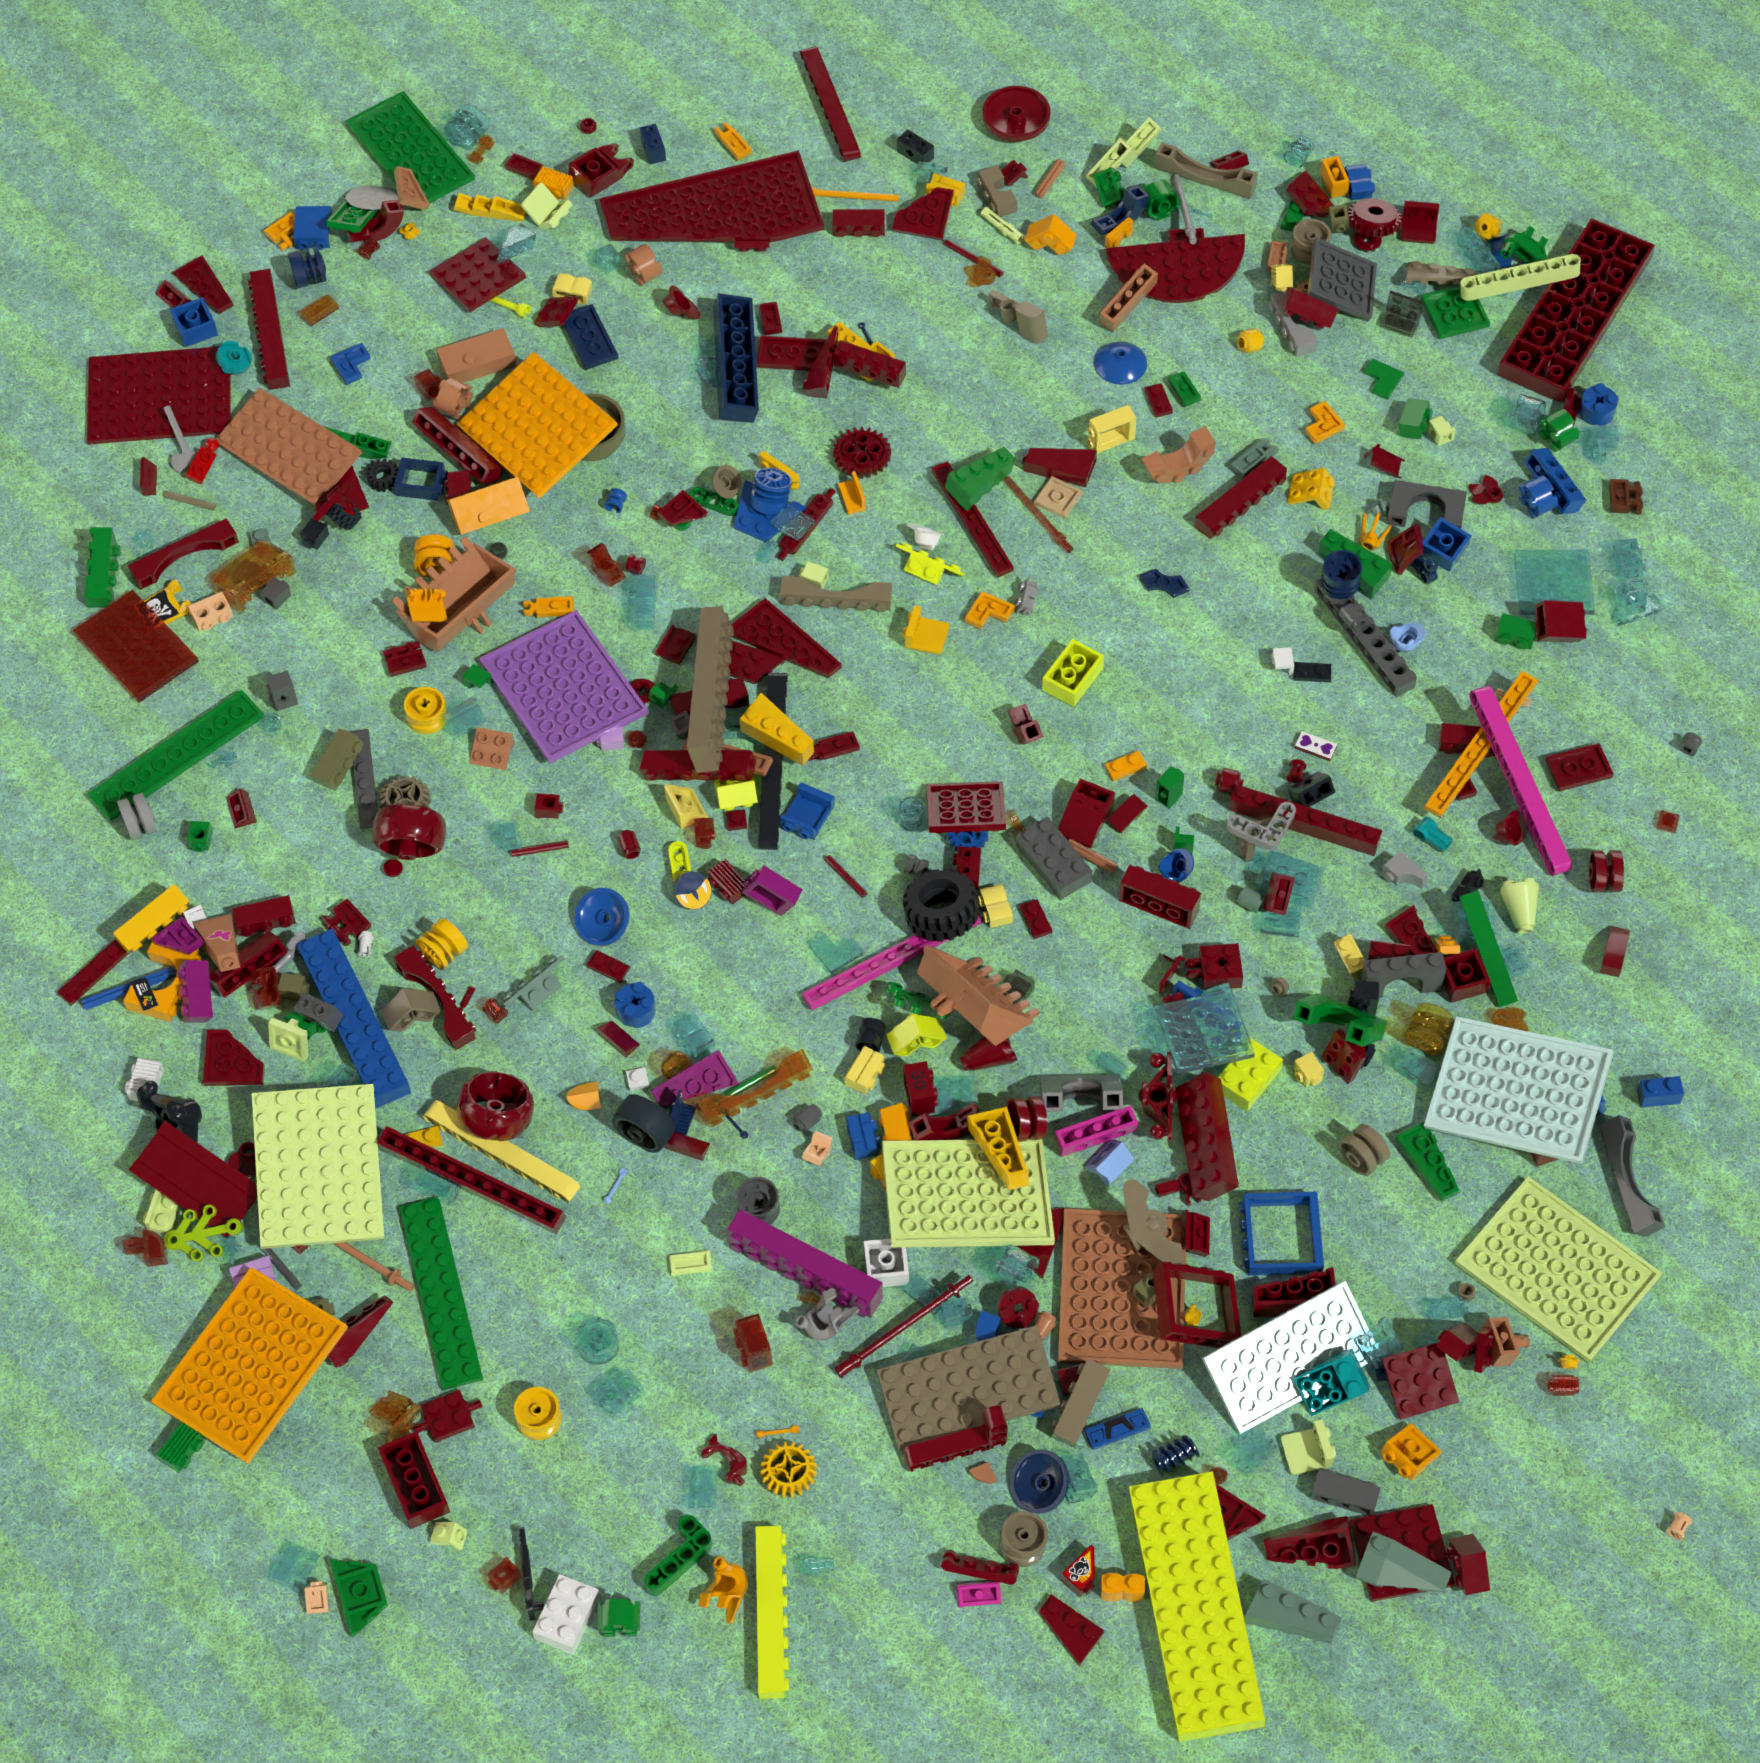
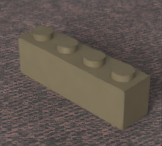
(1081, 1402)

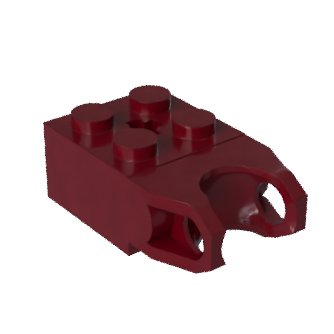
(599, 169)

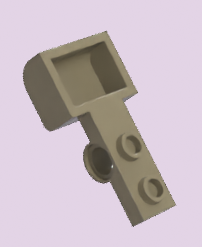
(1029, 317)

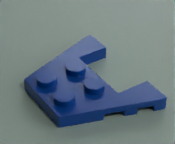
(754, 522)

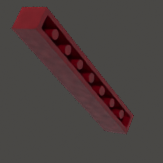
(269, 329)
(1308, 820)

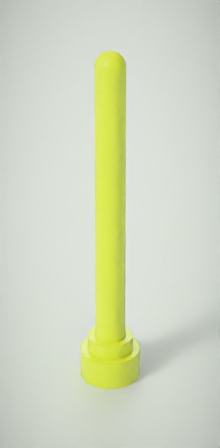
(520, 308)

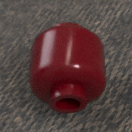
(1228, 779)

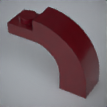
(382, 225)
(943, 1128)

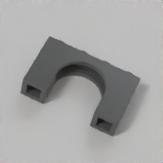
(1406, 494)
(1426, 967)
(1101, 1087)

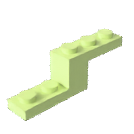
(1127, 152)

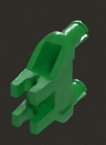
(1524, 246)

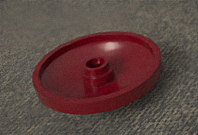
(1016, 113)

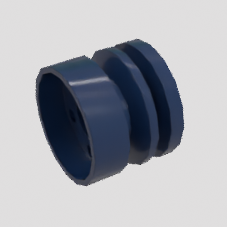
(307, 267)
(1341, 574)

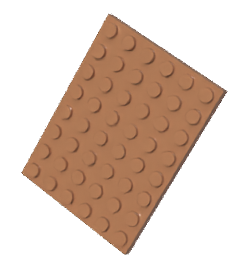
(1097, 1300)

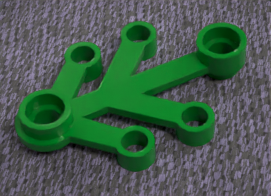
(915, 999)

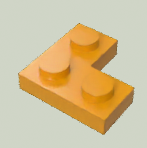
(1327, 423)
(986, 606)

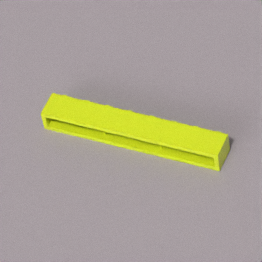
(770, 1612)

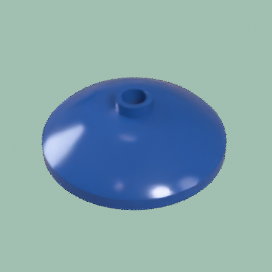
(1120, 363)
(592, 914)

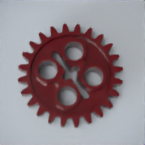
(862, 452)

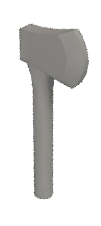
(179, 461)
(292, 952)

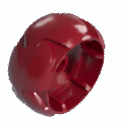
(409, 831)
(497, 1120)

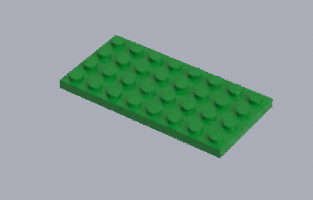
(403, 137)

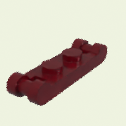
(979, 1568)

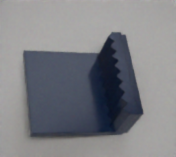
(682, 1114)

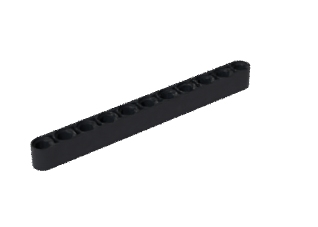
(771, 783)

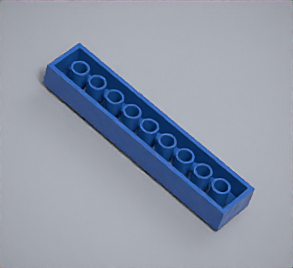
(359, 1026)

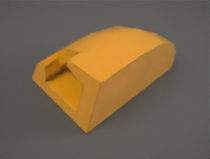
(585, 1096)

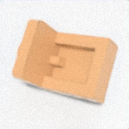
(818, 1148)

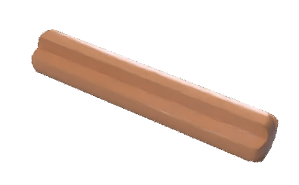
(1049, 178)
(1094, 857)

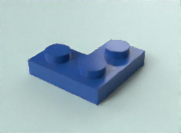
(346, 362)

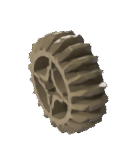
(404, 792)

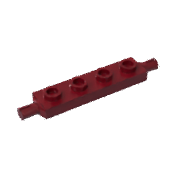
(817, 510)

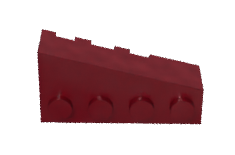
(1279, 1297)

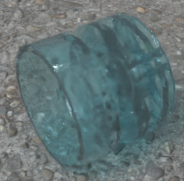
(466, 126)

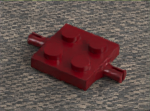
(447, 1416)

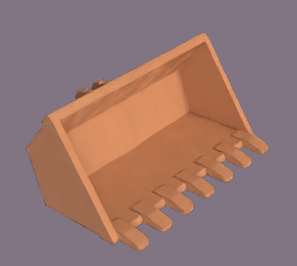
(471, 587)
(973, 995)

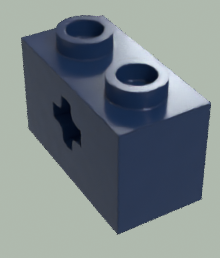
(652, 144)

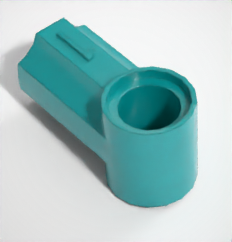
(1429, 832)

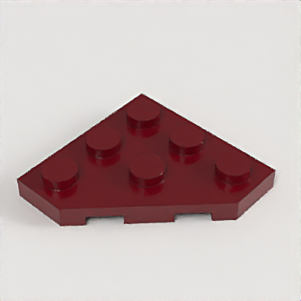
(926, 215)
(230, 1062)

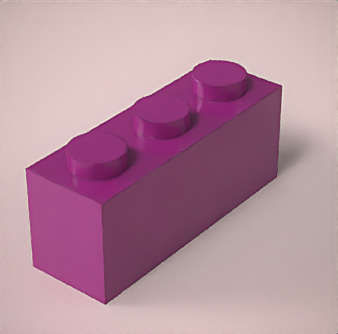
(195, 991)

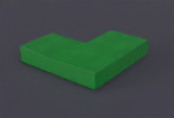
(1387, 378)

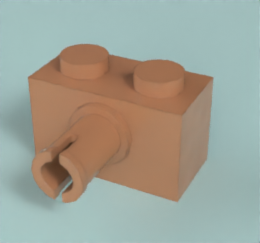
(1505, 1343)

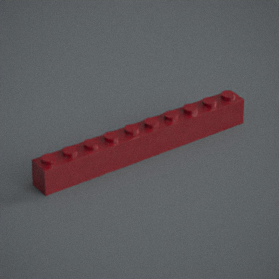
(472, 1180)

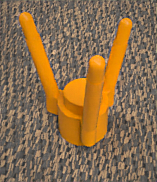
(1370, 539)

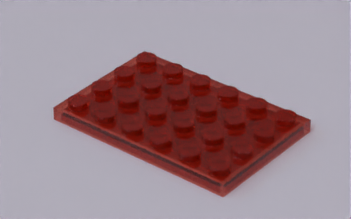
(135, 646)

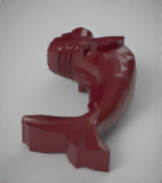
(737, 1461)

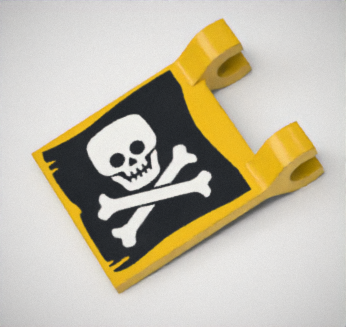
(166, 605)

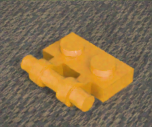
(280, 230)

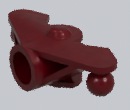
(1165, 1092)

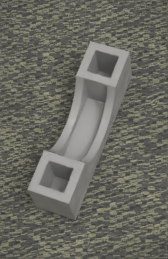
(1300, 339)

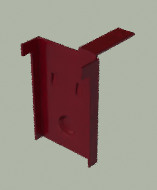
(1385, 460)
(1176, 963)

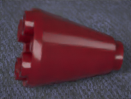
(987, 1055)

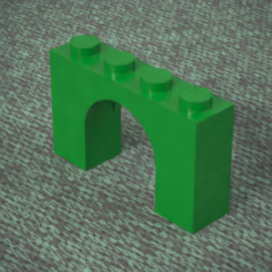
(1361, 1026)

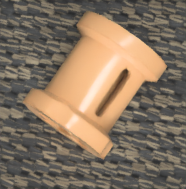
(1679, 1526)

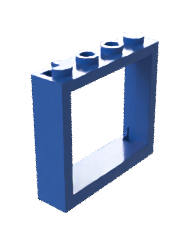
(1282, 1199)

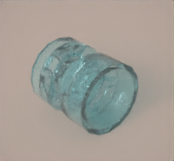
(1299, 151)
(911, 813)

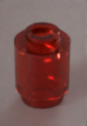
(1563, 1385)

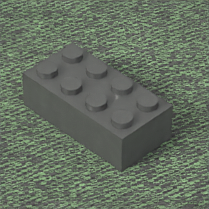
(1054, 858)

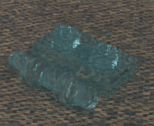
(288, 1563)

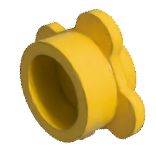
(410, 234)
(1192, 1316)
(1569, 1362)

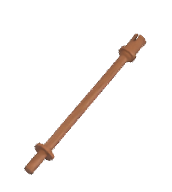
(394, 1277)

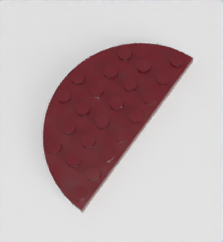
(1183, 269)

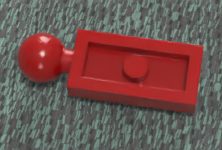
(203, 461)

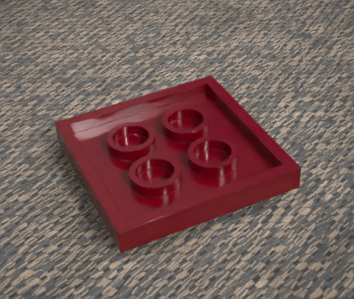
(1419, 1380)

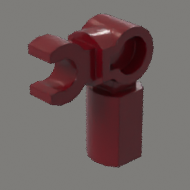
(1172, 1186)

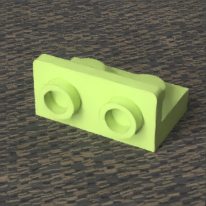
(161, 1213)

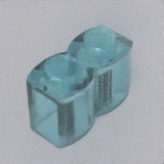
(693, 1035)

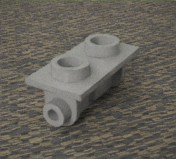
(1022, 602)

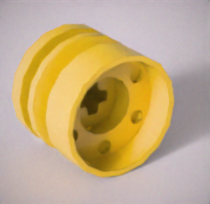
(442, 944)

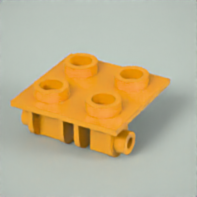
(426, 605)

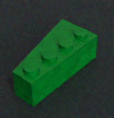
(979, 477)
(101, 567)

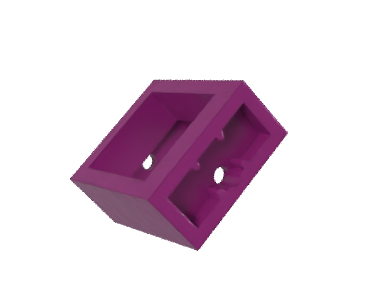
(771, 890)

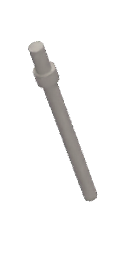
(1189, 229)

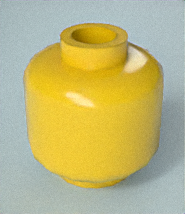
(1250, 340)

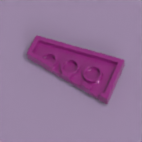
(699, 1079)

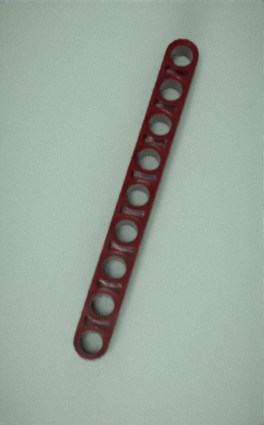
(830, 102)

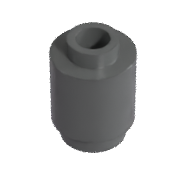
(1352, 616)
(807, 1118)

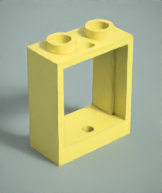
(1120, 417)

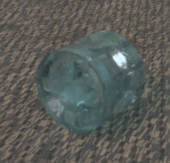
(271, 729)

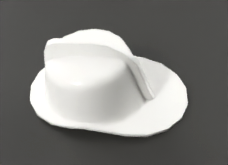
(925, 537)

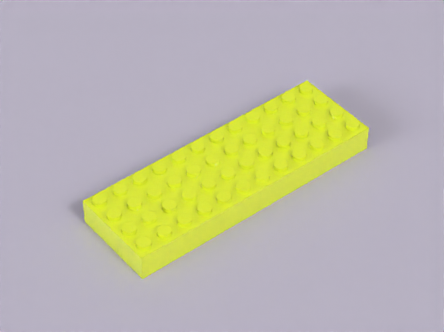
(1196, 1607)

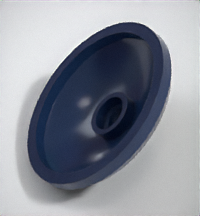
(1029, 1479)

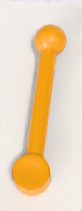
(794, 1429)

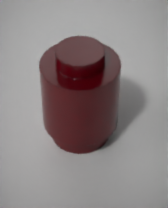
(629, 844)

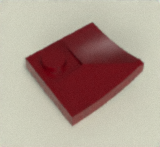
(1405, 547)

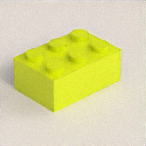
(1073, 672)
(1248, 1078)

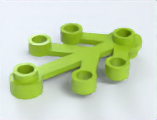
(199, 1234)

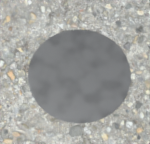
(370, 196)

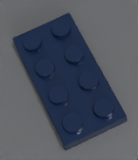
(589, 337)

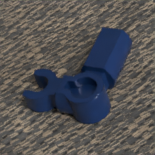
(1425, 568)

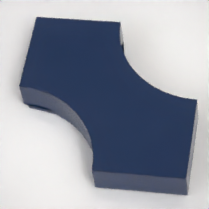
(1171, 584)

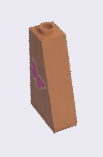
(220, 941)

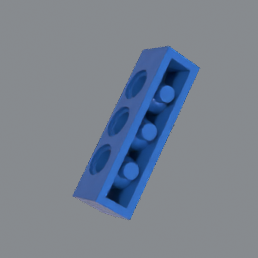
(1544, 463)

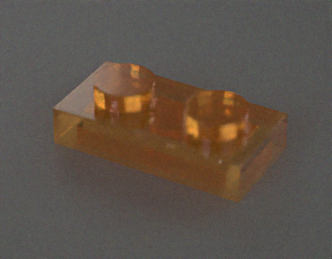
(319, 310)

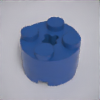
(1598, 405)
(1537, 496)
(635, 1005)

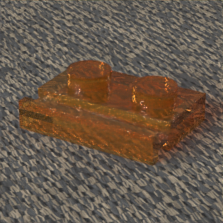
(391, 1408)

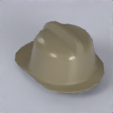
(726, 481)

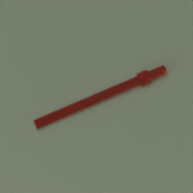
(1058, 536)

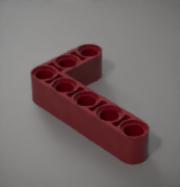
(960, 1443)

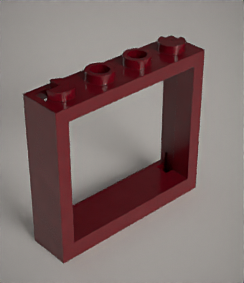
(1165, 1309)

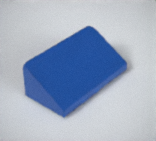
(1496, 246)

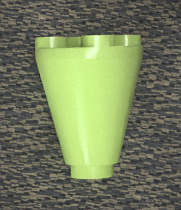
(1521, 903)

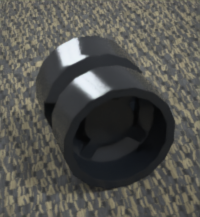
(870, 1033)

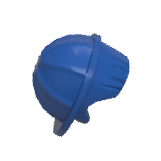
(1177, 865)

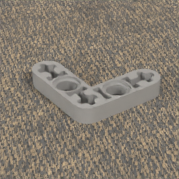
(1263, 833)

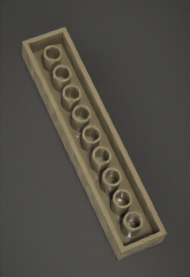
(710, 689)

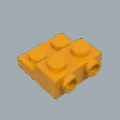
(1410, 1452)

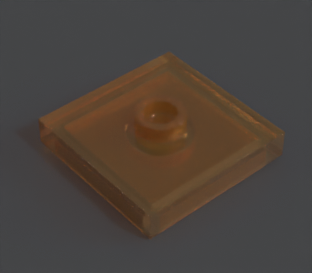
(404, 1424)

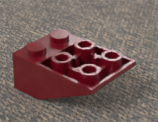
(1086, 812)

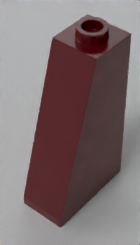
(1067, 465)

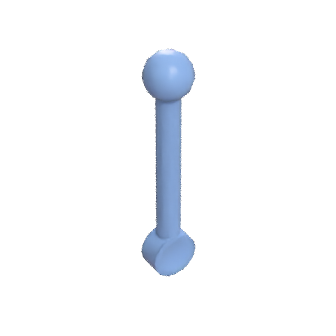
(607, 1200)

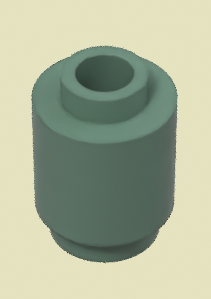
(1250, 899)

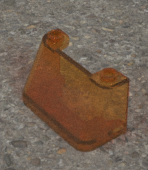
(251, 572)

